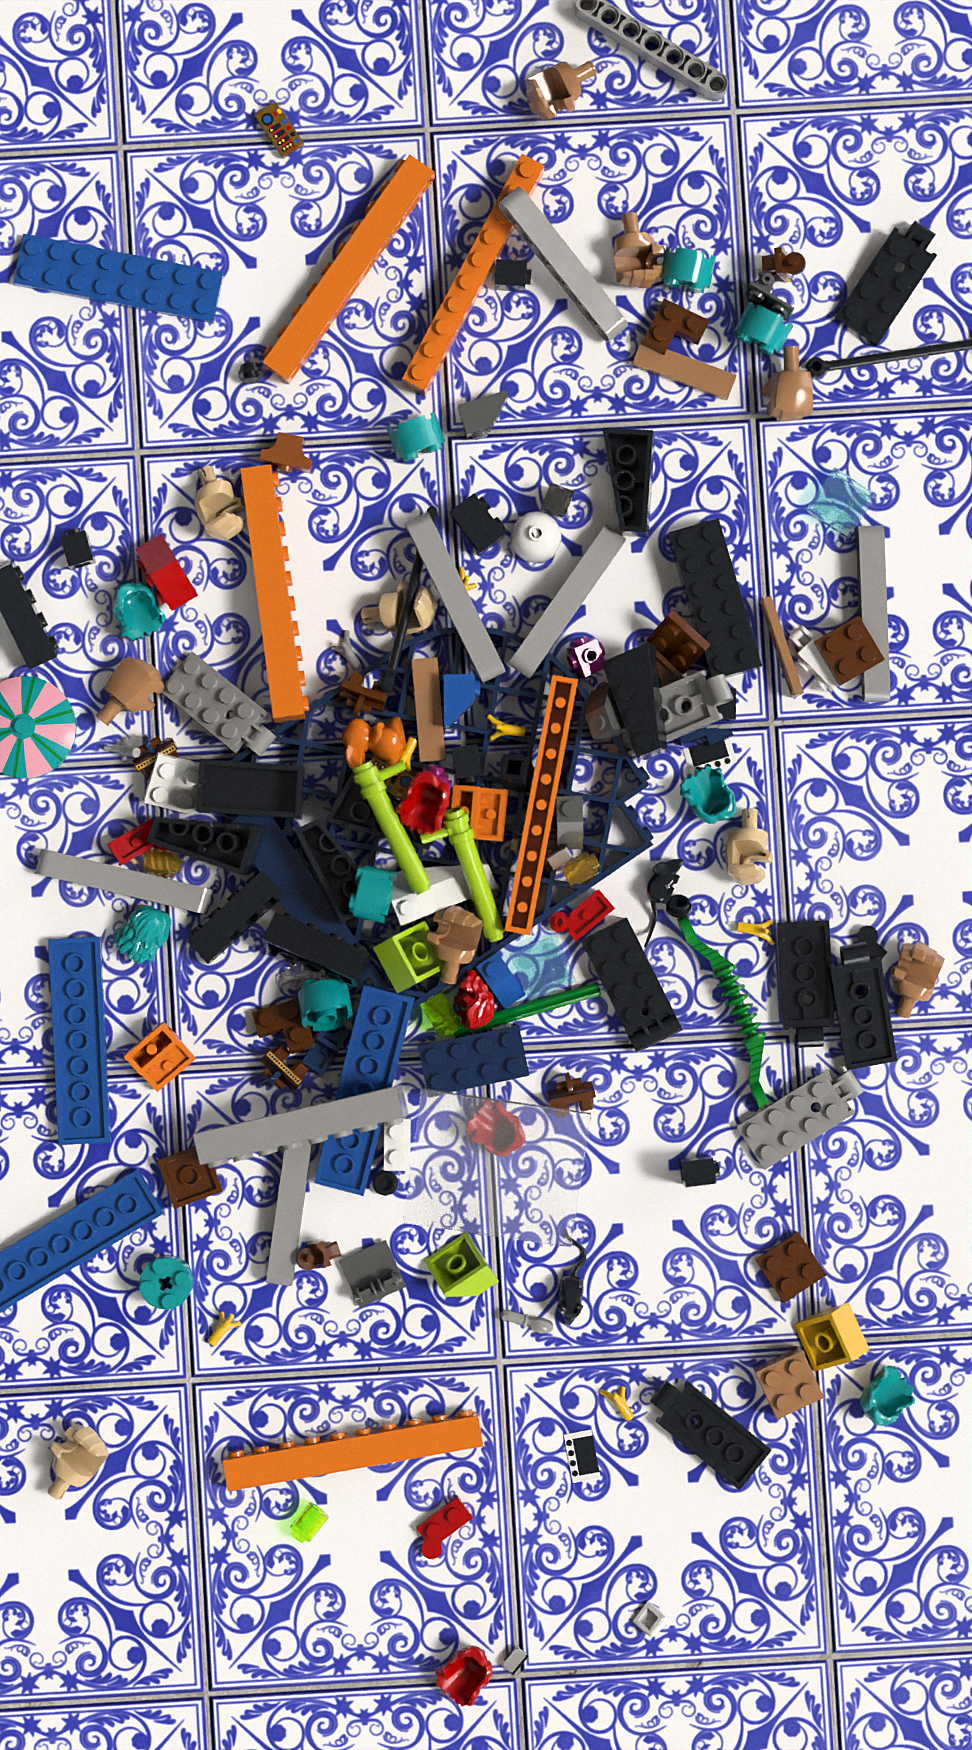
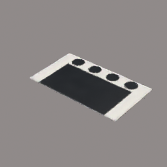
(713, 755)
(582, 1456)

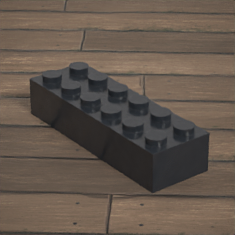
(714, 598)

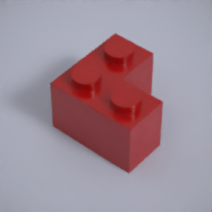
(165, 572)

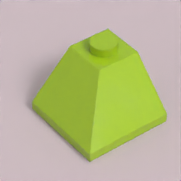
(461, 1268)

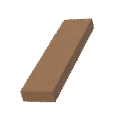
(685, 371)
(781, 646)
(428, 709)

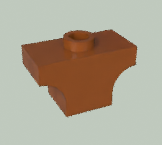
(287, 454)

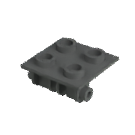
(760, 294)
(372, 1273)

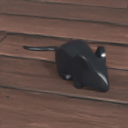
(660, 887)
(571, 1291)

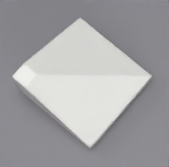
(651, 1619)

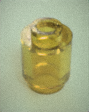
(162, 863)
(581, 868)

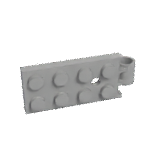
(703, 698)
(208, 699)
(792, 1123)

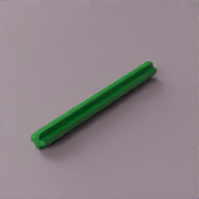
(536, 1007)

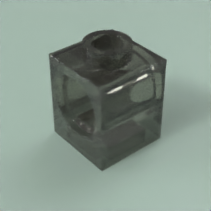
(557, 501)

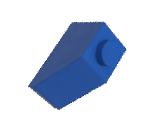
(458, 696)
(501, 980)

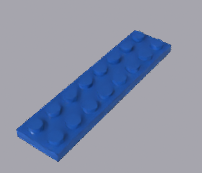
(118, 278)
(79, 1040)
(367, 1068)
(76, 1237)

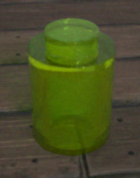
(308, 1523)

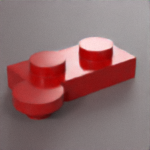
(132, 843)
(583, 917)
(442, 1525)

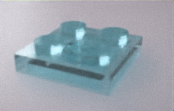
(841, 503)
(542, 967)

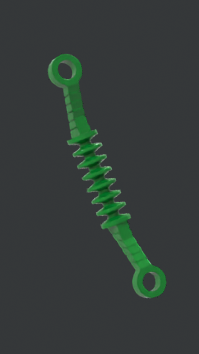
(754, 1039)

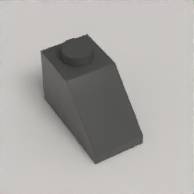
(481, 414)
(603, 714)
(569, 821)

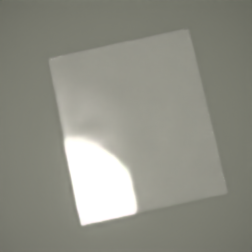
(496, 1167)

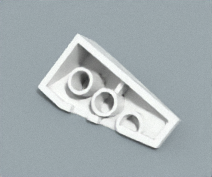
(447, 889)

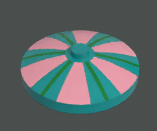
(34, 727)

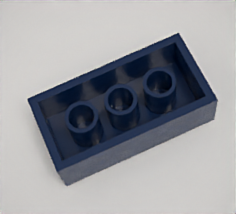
(474, 1060)

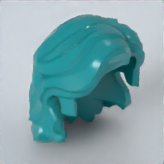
(137, 611)
(709, 795)
(143, 933)
(886, 1396)

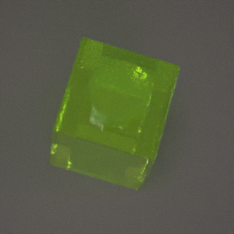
(441, 1015)

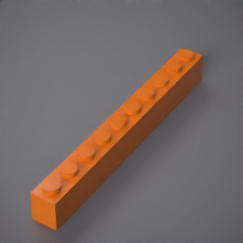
(348, 269)
(469, 282)
(273, 593)
(541, 805)
(352, 1451)

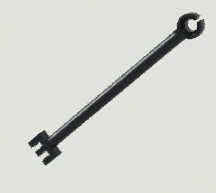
(891, 356)
(387, 679)

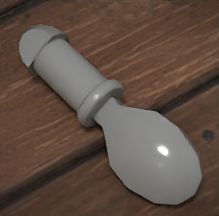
(538, 1324)

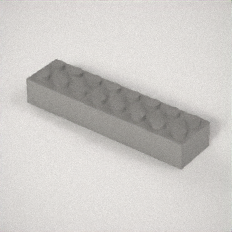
(302, 1124)

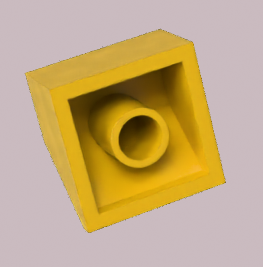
(832, 1337)

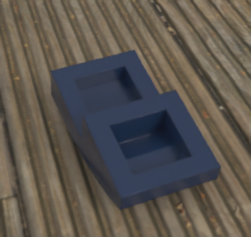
(711, 735)
(326, 1048)

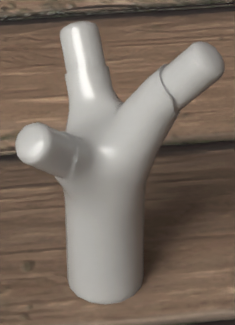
(347, 651)
(124, 749)

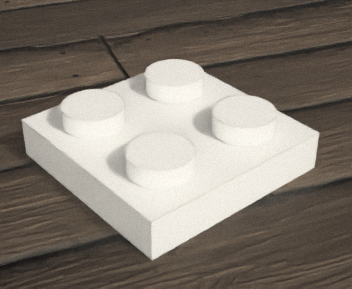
(173, 784)

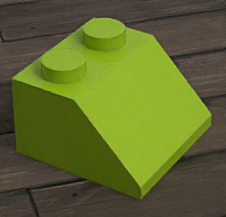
(408, 957)

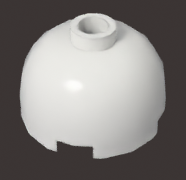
(540, 547)

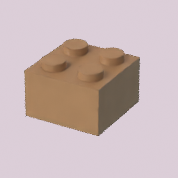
(788, 1383)

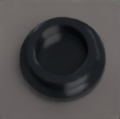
(250, 372)
(678, 906)
(385, 1182)

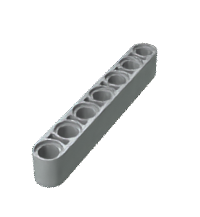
(657, 57)
(563, 264)
(455, 597)
(567, 602)
(873, 607)
(124, 881)
(289, 1214)

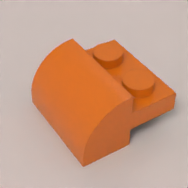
(485, 810)
(160, 1056)

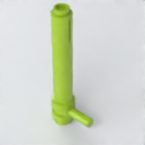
(374, 791)
(462, 835)

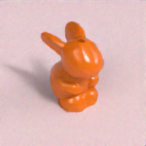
(384, 741)

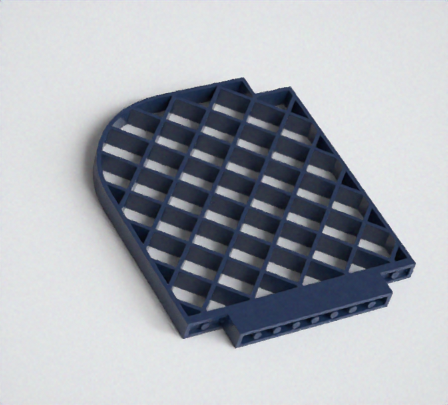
(301, 890)

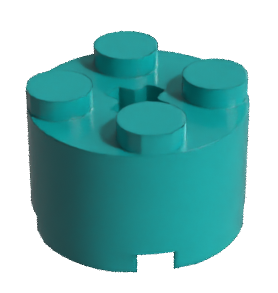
(687, 268)
(762, 328)
(416, 436)
(373, 893)
(324, 1004)
(152, 1286)

